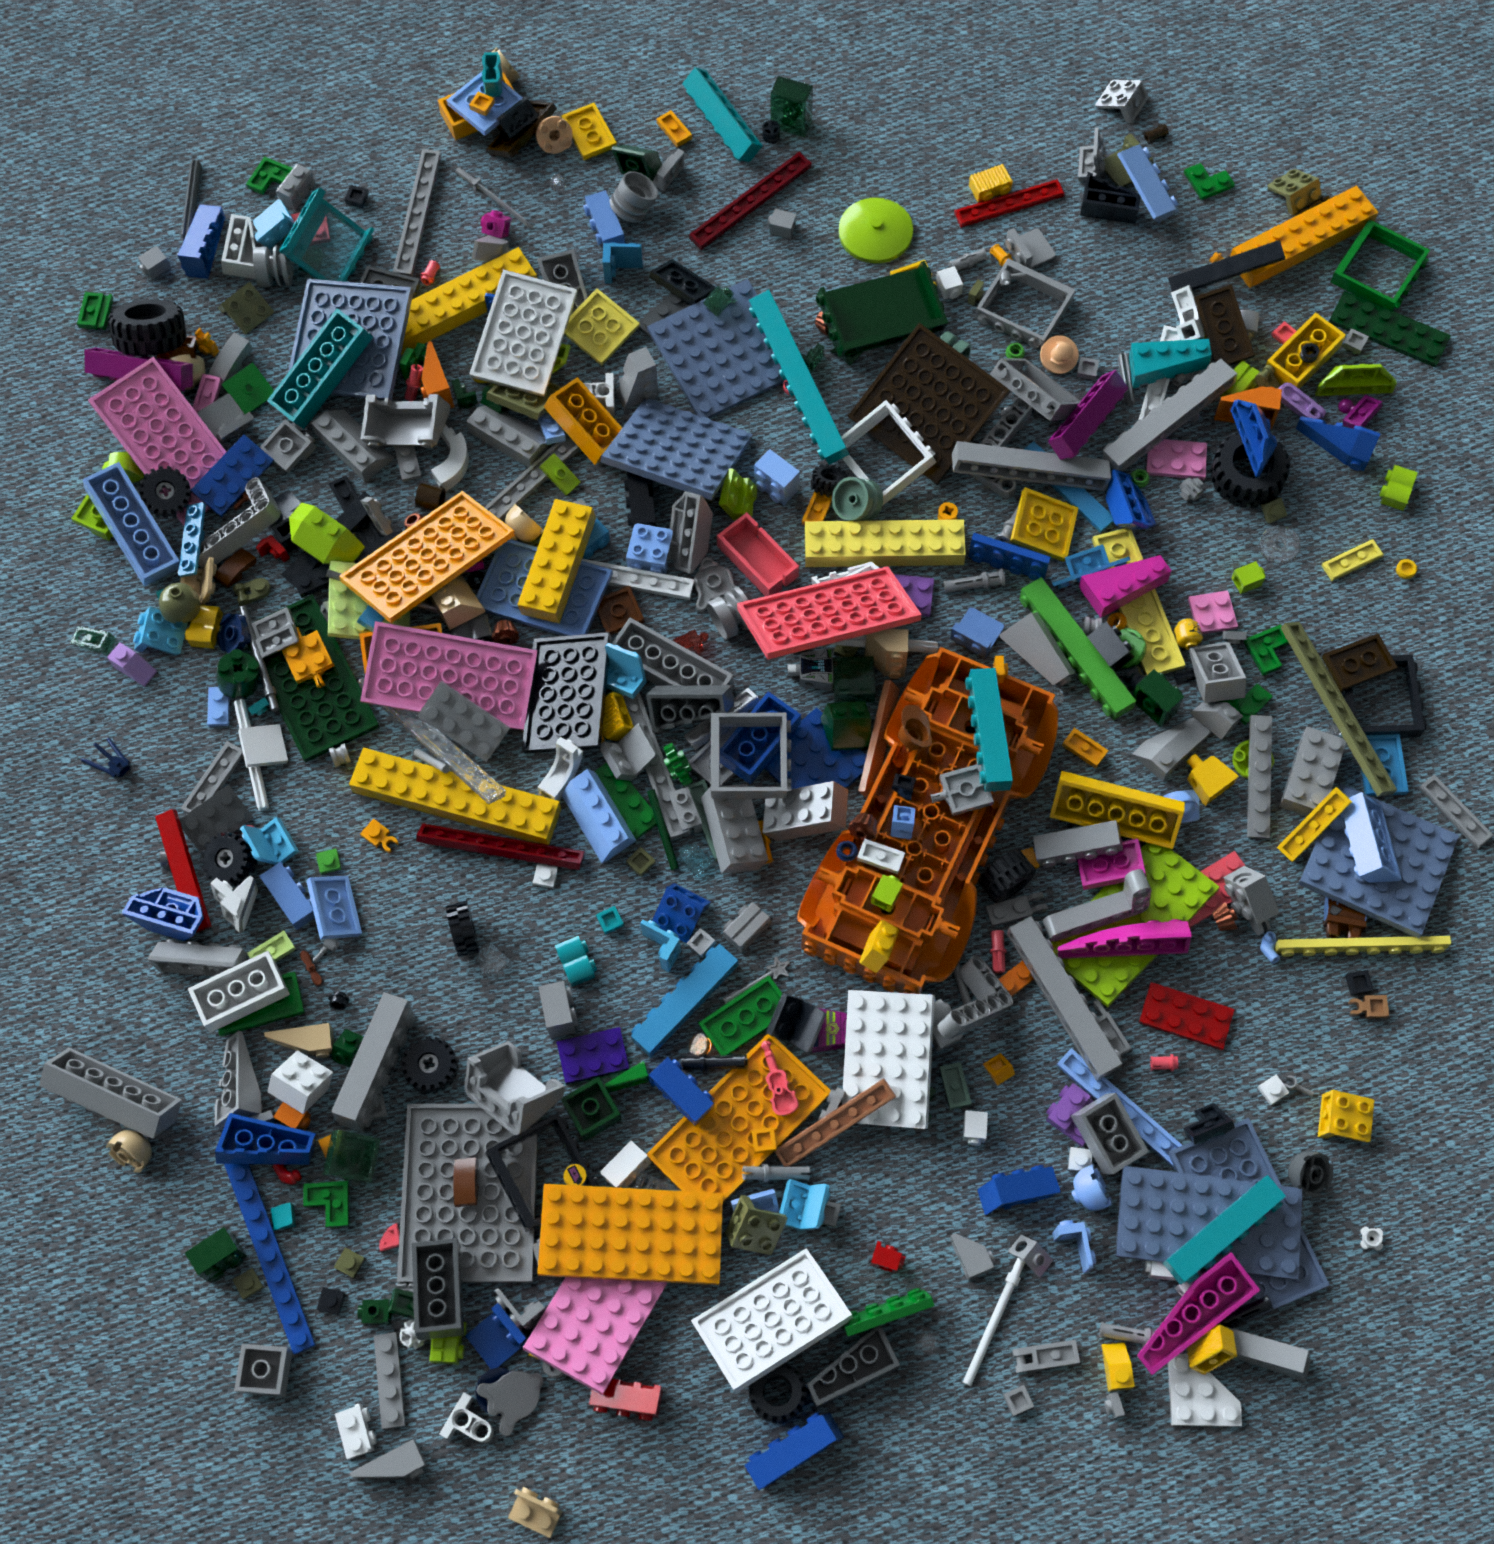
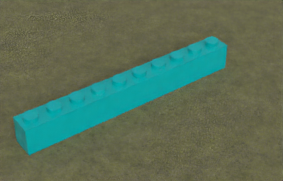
(799, 378)

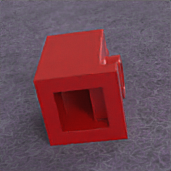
(887, 1258)

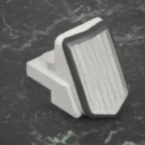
(235, 904)

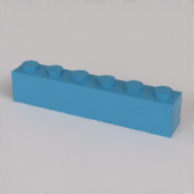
(684, 1000)

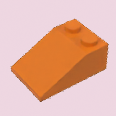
(433, 377)
(1266, 398)

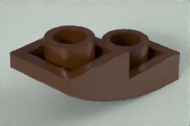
(232, 568)
(465, 1182)

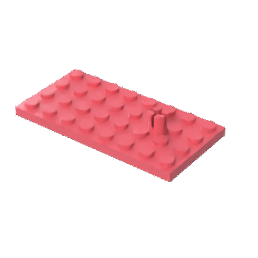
(828, 612)

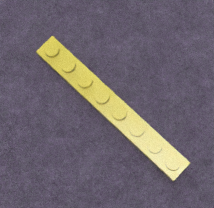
(1353, 946)

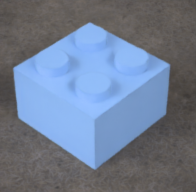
(776, 477)

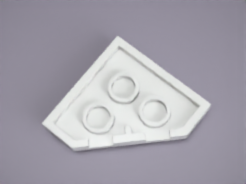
(1200, 1398)

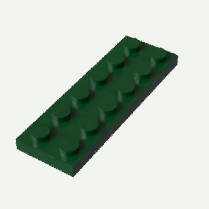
(1390, 329)

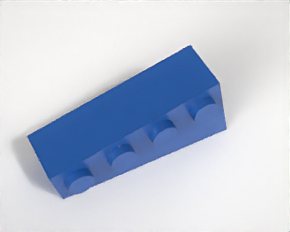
(262, 1142)

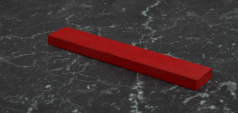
(1009, 203)
(180, 860)

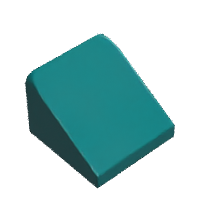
(283, 1216)

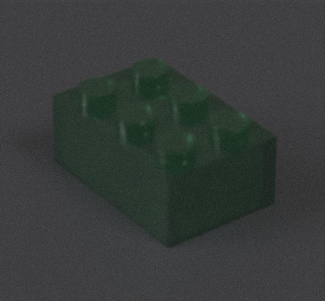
(792, 105)

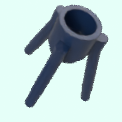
(118, 765)

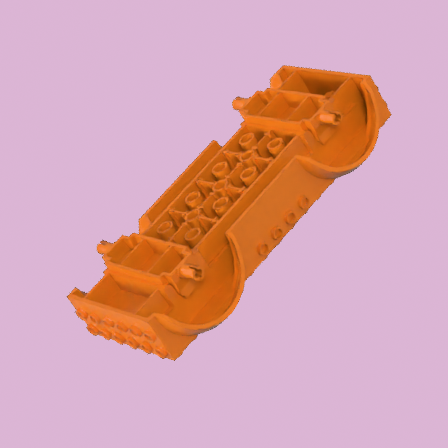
(945, 850)

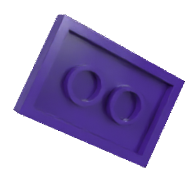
(592, 1055)

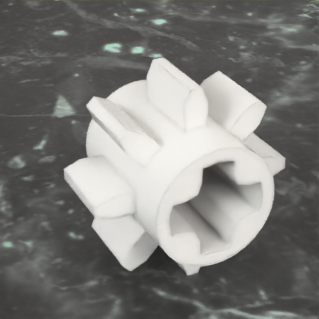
(408, 1335)

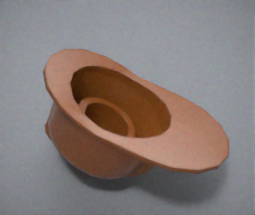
(915, 728)

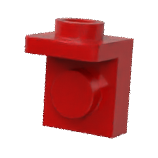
(271, 545)

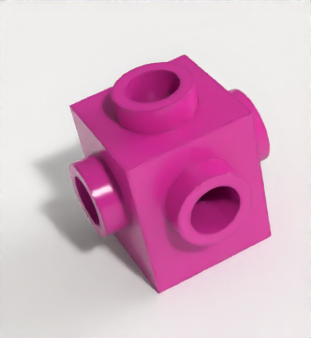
(496, 224)

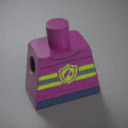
(832, 1033)

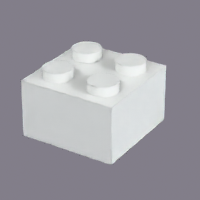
(300, 1081)

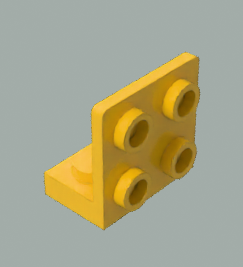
(1346, 1116)

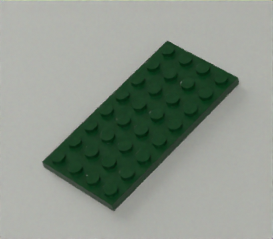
(319, 715)

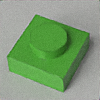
(328, 861)

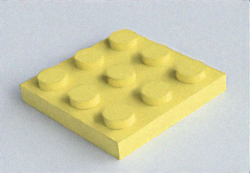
(600, 326)

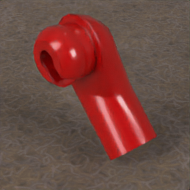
(286, 1176)

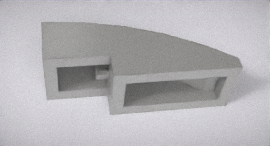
(230, 358)

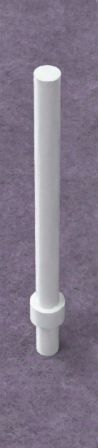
(1012, 1281)

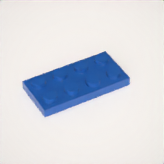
(228, 477)
(1008, 556)

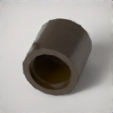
(429, 497)

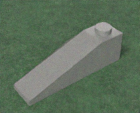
(239, 1083)

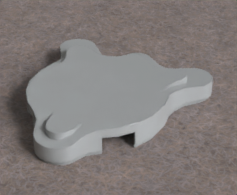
(712, 582)
(512, 1396)

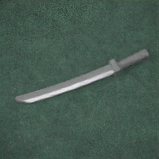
(477, 184)

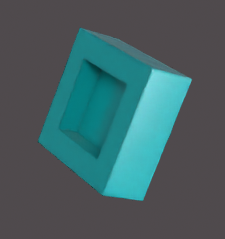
(259, 707)
(609, 920)

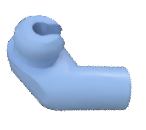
(1268, 945)

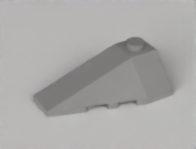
(564, 270)
(1170, 748)

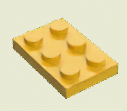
(589, 131)

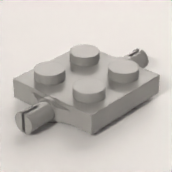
(963, 790)

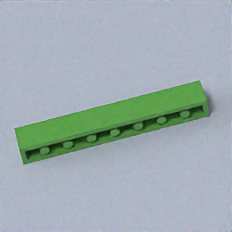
(1078, 650)

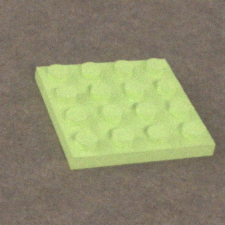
(347, 607)

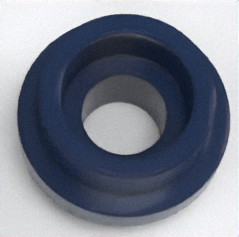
(847, 845)

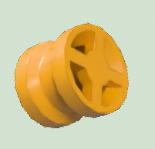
(947, 507)

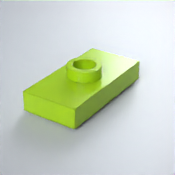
(559, 474)

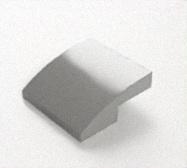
(275, 632)

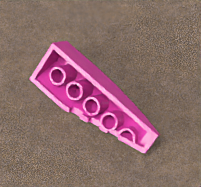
(1131, 940)
(1199, 1310)

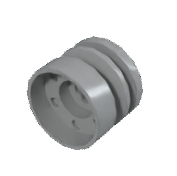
(633, 197)
(272, 266)
(725, 615)

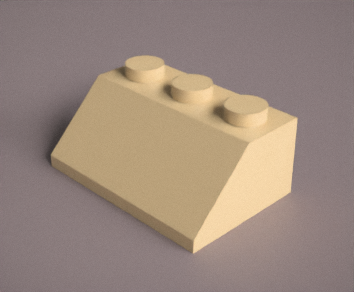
(456, 603)
(889, 651)

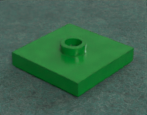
(248, 388)

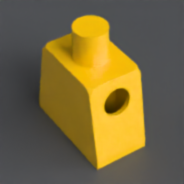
(1210, 777)

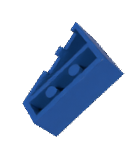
(681, 1090)
(1018, 1188)

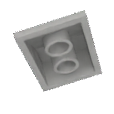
(1217, 672)

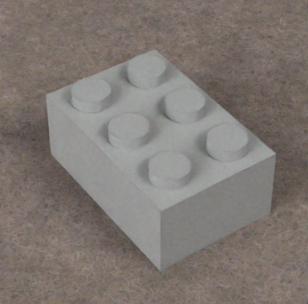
(1109, 1133)

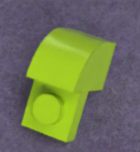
(127, 463)

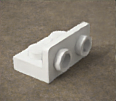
(355, 1431)

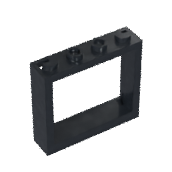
(1417, 705)
(505, 1178)

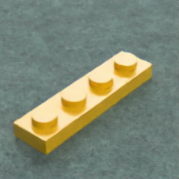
(1314, 824)

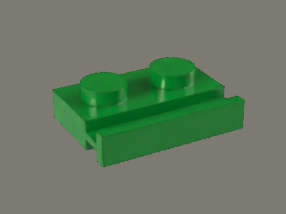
(95, 311)

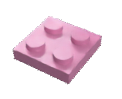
(1213, 612)

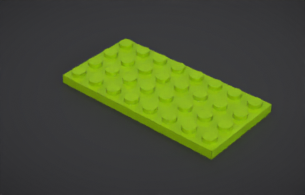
(1176, 893)

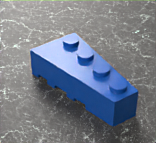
(202, 241)
(794, 1450)

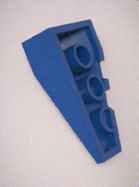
(1346, 444)

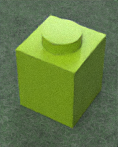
(1248, 577)
(887, 892)

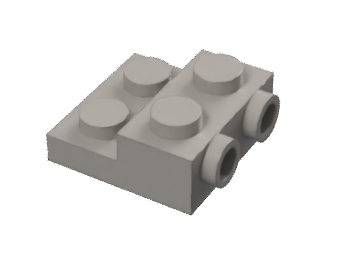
(288, 445)

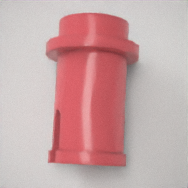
(428, 275)
(1164, 1063)

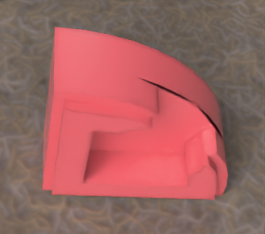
(390, 1238)

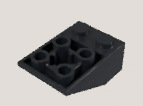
(280, 529)

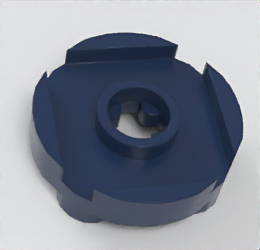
(233, 633)

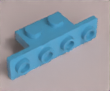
(192, 538)
(1087, 562)

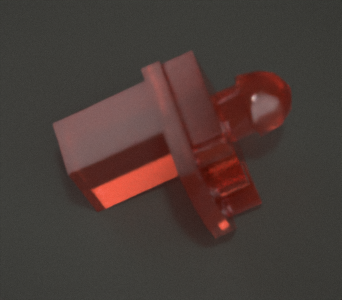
(692, 640)

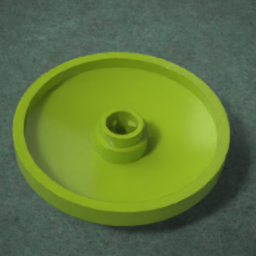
(875, 230)

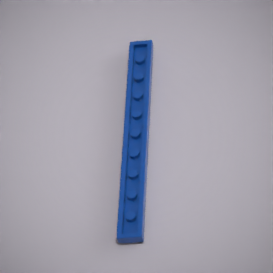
(270, 1257)

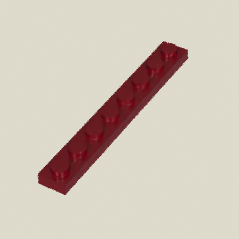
(750, 200)
(500, 846)

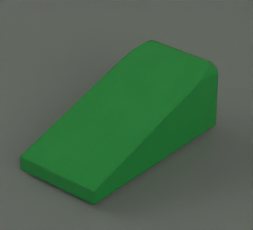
(632, 1077)

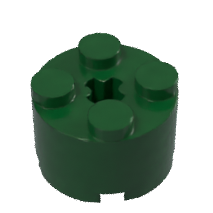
(237, 674)

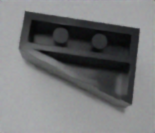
(1108, 201)

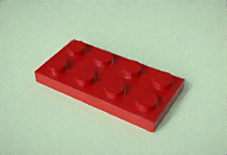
(1186, 1016)

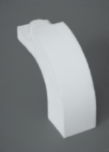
(1190, 321)
(456, 465)
(562, 771)

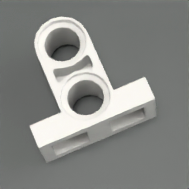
(607, 387)
(471, 1427)

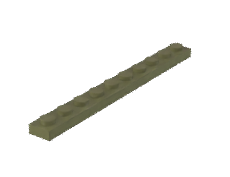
(1339, 709)

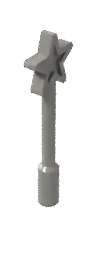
(776, 970)

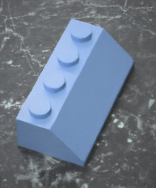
(1148, 183)
(597, 815)
(1370, 840)

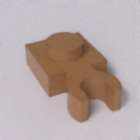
(1373, 1006)

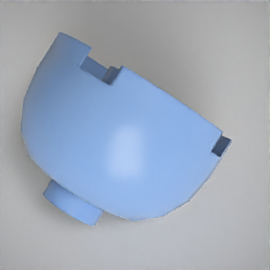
(1091, 1189)

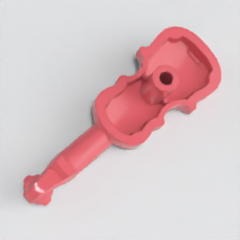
(783, 1100)

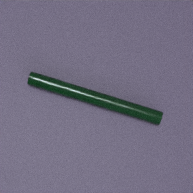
(662, 829)

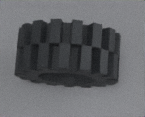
(826, 478)

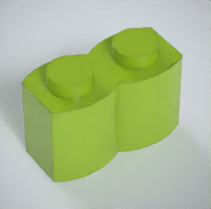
(1398, 487)

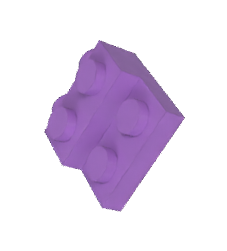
(1060, 1114)

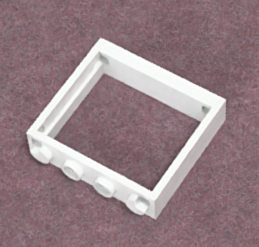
(867, 424)

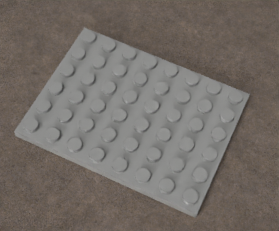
(488, 1233)

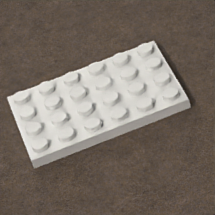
(523, 333)
(891, 1040)
(771, 1320)

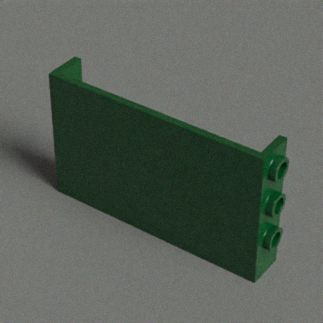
(881, 310)

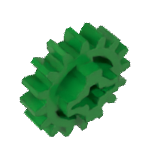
(677, 764)

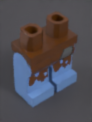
(1341, 917)

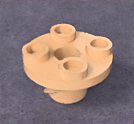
(554, 134)
(1059, 354)

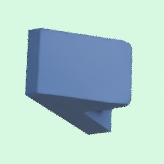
(902, 822)

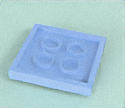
(462, 98)

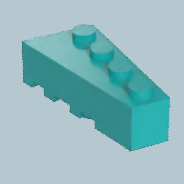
(1166, 359)

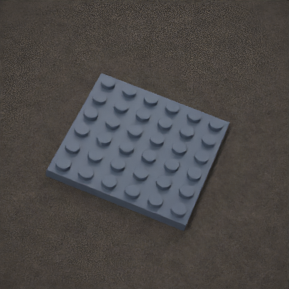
(377, 309)
(719, 357)
(677, 448)
(1422, 859)

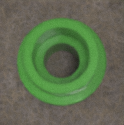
(1015, 347)
(1142, 474)

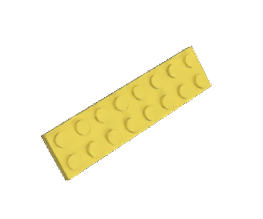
(1145, 612)

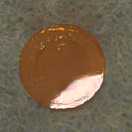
(699, 1045)

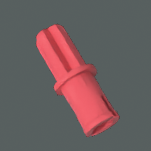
(413, 382)
(998, 951)

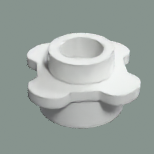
(1377, 1235)

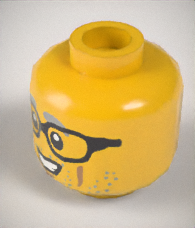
(1188, 633)

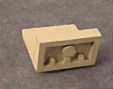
(534, 1513)

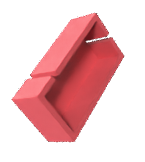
(758, 557)

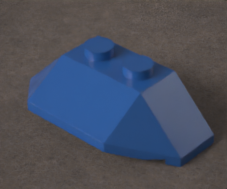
(1254, 433)
(1128, 503)
(166, 912)

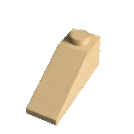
(312, 1040)

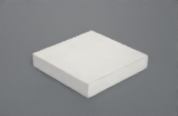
(263, 745)

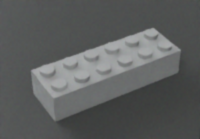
(668, 662)
(373, 1063)
(110, 1092)

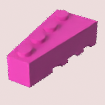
(1122, 584)

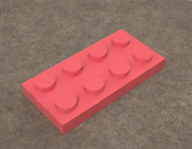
(1216, 873)

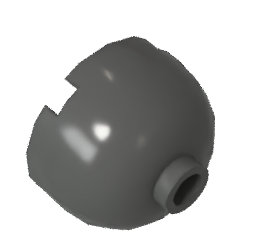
(1310, 1172)

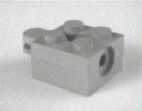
(1251, 897)

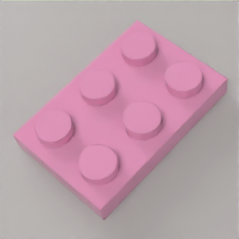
(1177, 459)

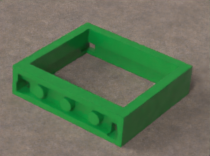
(1393, 241)

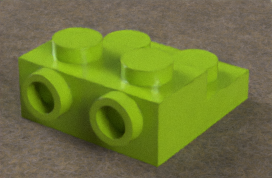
(737, 495)
(90, 518)

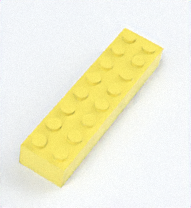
(884, 543)

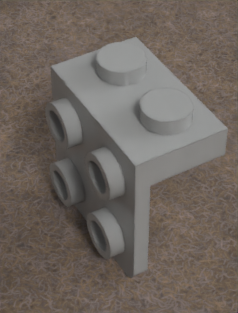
(1091, 158)
(1030, 248)

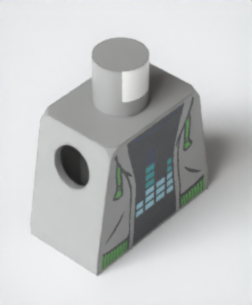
(814, 669)

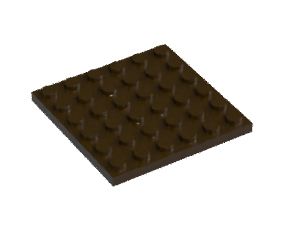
(937, 393)

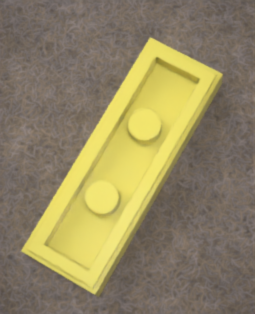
(1352, 560)

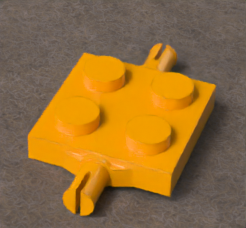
(308, 658)

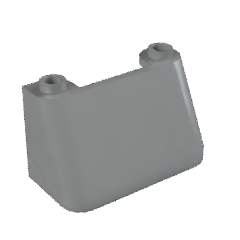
(404, 421)
(508, 1090)

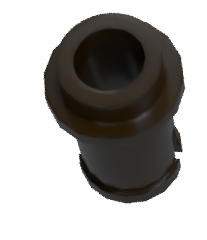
(1156, 133)

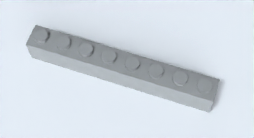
(1169, 416)
(1030, 466)
(1064, 998)

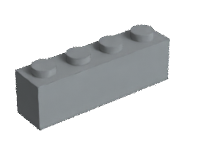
(1078, 843)

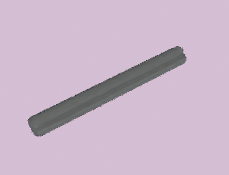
(191, 196)

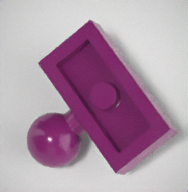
(1360, 413)

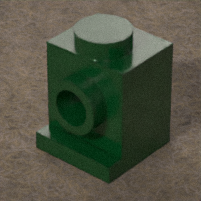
(382, 1316)

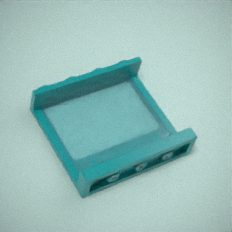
(325, 240)

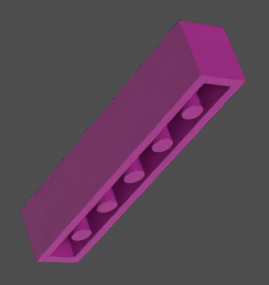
(117, 364)
(1088, 415)

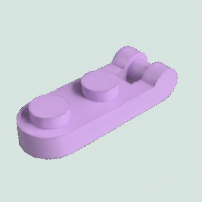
(1300, 402)

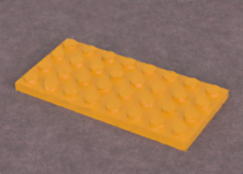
(426, 556)
(721, 1143)
(630, 1234)

